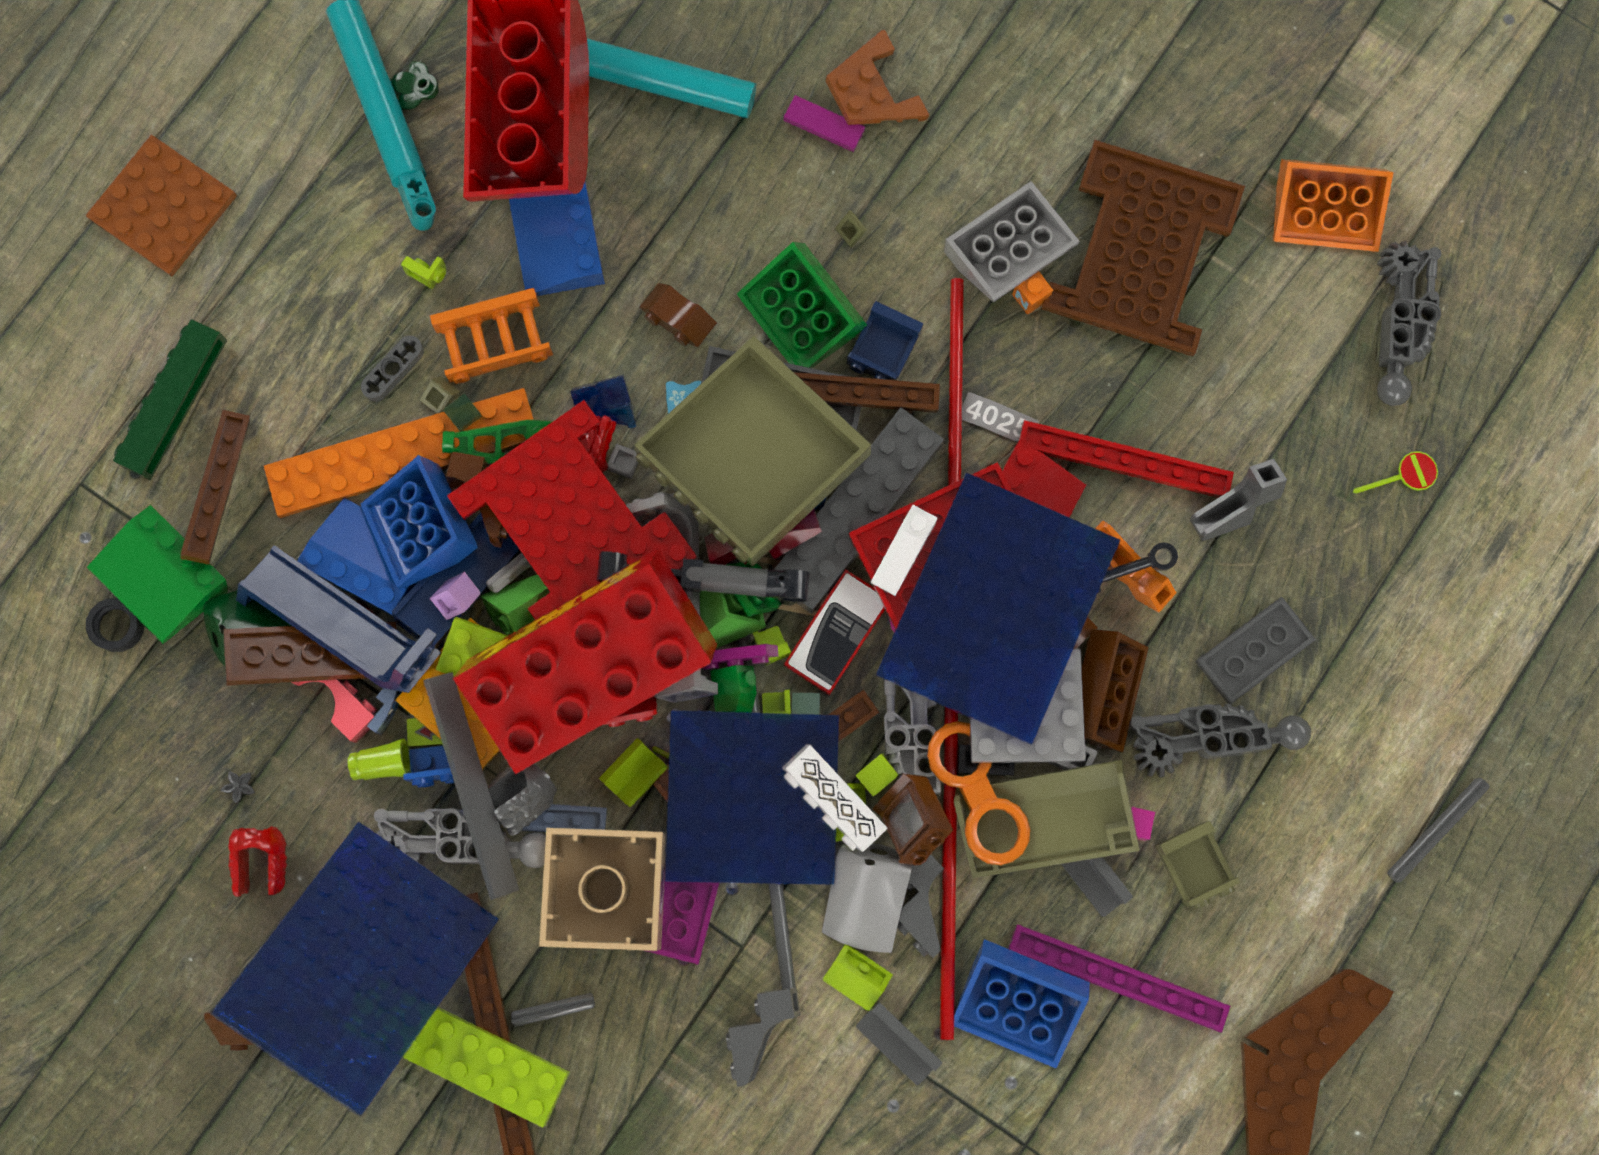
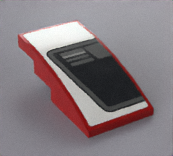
(836, 633)

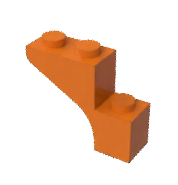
(1147, 584)

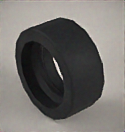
(93, 627)

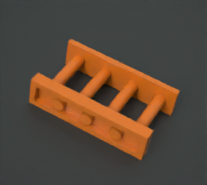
(473, 317)

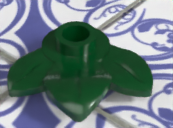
(412, 85)

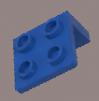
(428, 766)

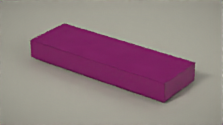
(823, 123)

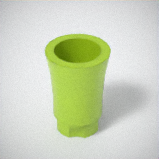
(380, 761)

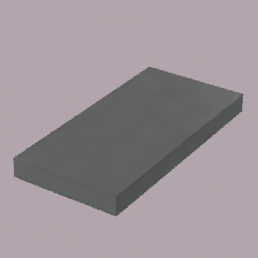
(1255, 650)

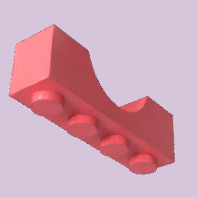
(350, 713)

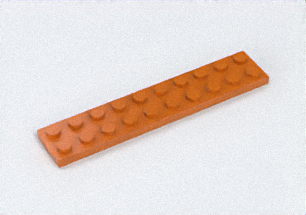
(375, 458)

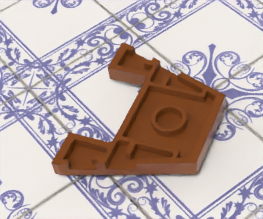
(862, 92)

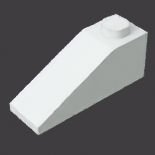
(904, 550)

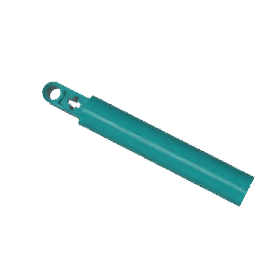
(671, 79)
(382, 110)

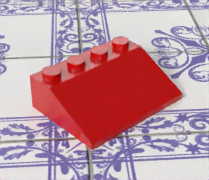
(1042, 480)

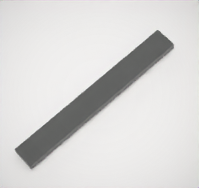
(471, 785)

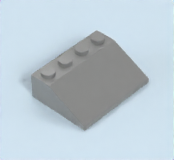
(1010, 242)

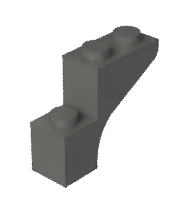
(1237, 507)
(916, 912)
(750, 1039)

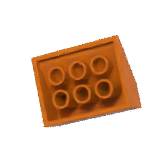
(1331, 205)

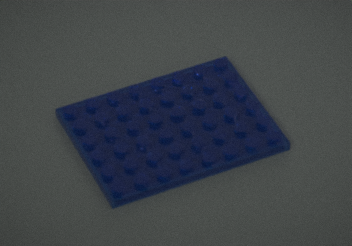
(998, 608)
(356, 969)

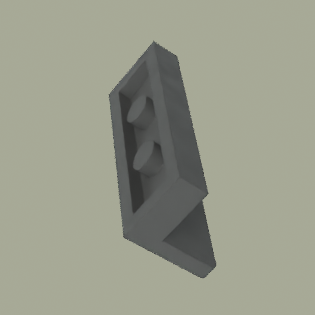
(1098, 884)
(898, 1043)

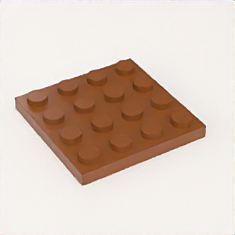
(161, 205)

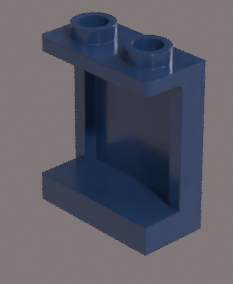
(884, 343)

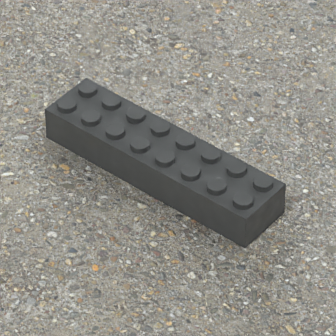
(863, 497)

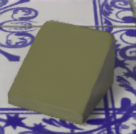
(439, 394)

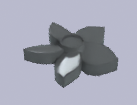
(238, 786)

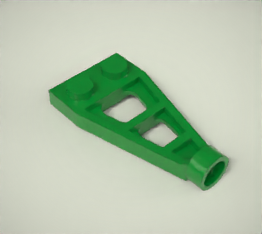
(525, 427)

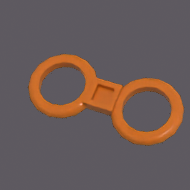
(979, 799)

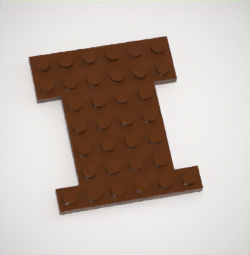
(1144, 245)

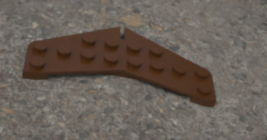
(1300, 1051)

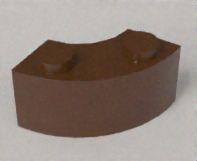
(677, 315)

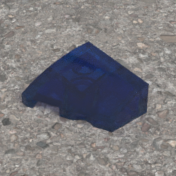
(607, 398)

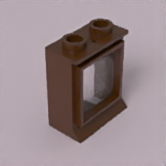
(913, 818)

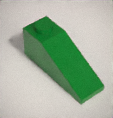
(735, 688)

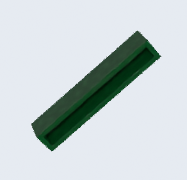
(169, 399)

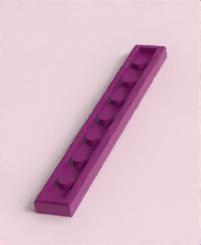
(1120, 978)

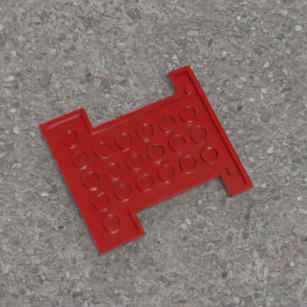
(565, 510)

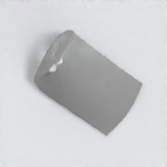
(866, 899)

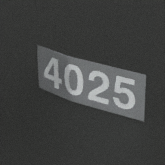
(994, 416)

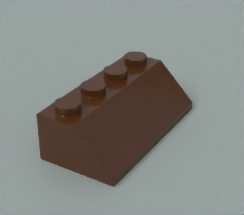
(1110, 687)

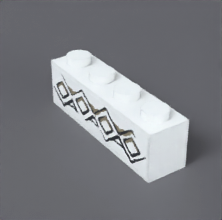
(834, 798)

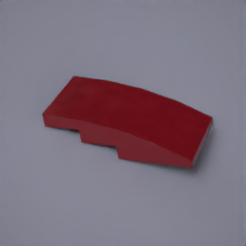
(803, 531)

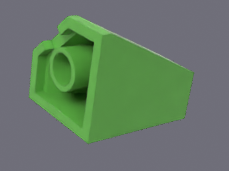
(511, 604)
(727, 618)

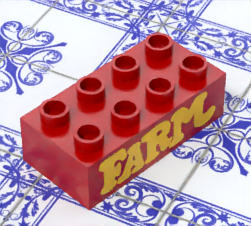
(586, 661)

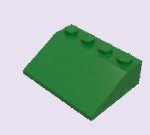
(801, 307)
(150, 577)

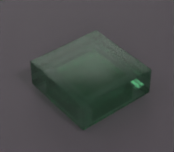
(462, 412)

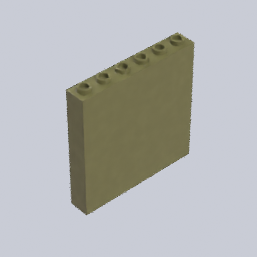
(752, 451)

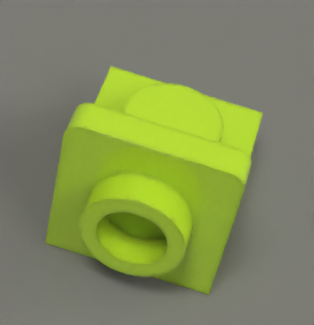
(423, 272)

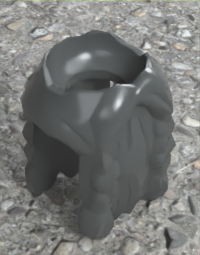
(521, 796)

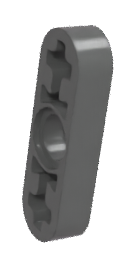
(373, 378)

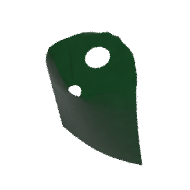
(232, 614)

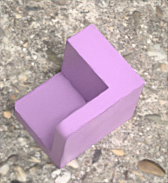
(455, 595)

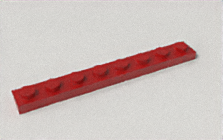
(1126, 460)

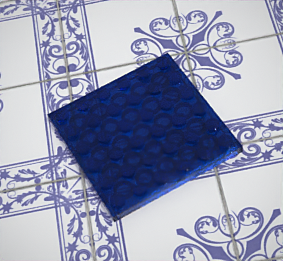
(734, 809)

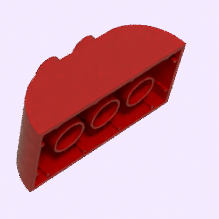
(525, 99)

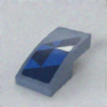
(386, 713)

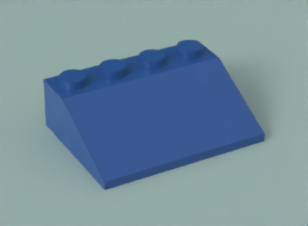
(557, 242)
(417, 523)
(350, 558)
(1021, 1003)

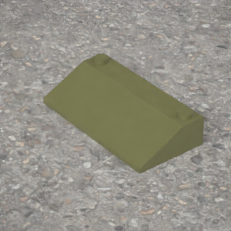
(1069, 814)

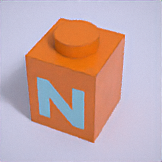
(1032, 292)

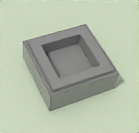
(623, 461)

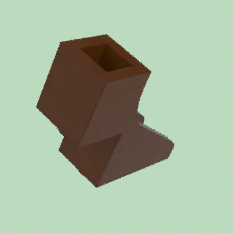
(462, 469)

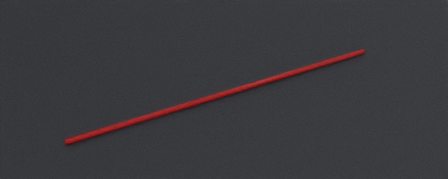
(948, 924)

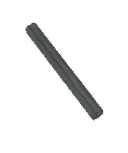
(1438, 830)

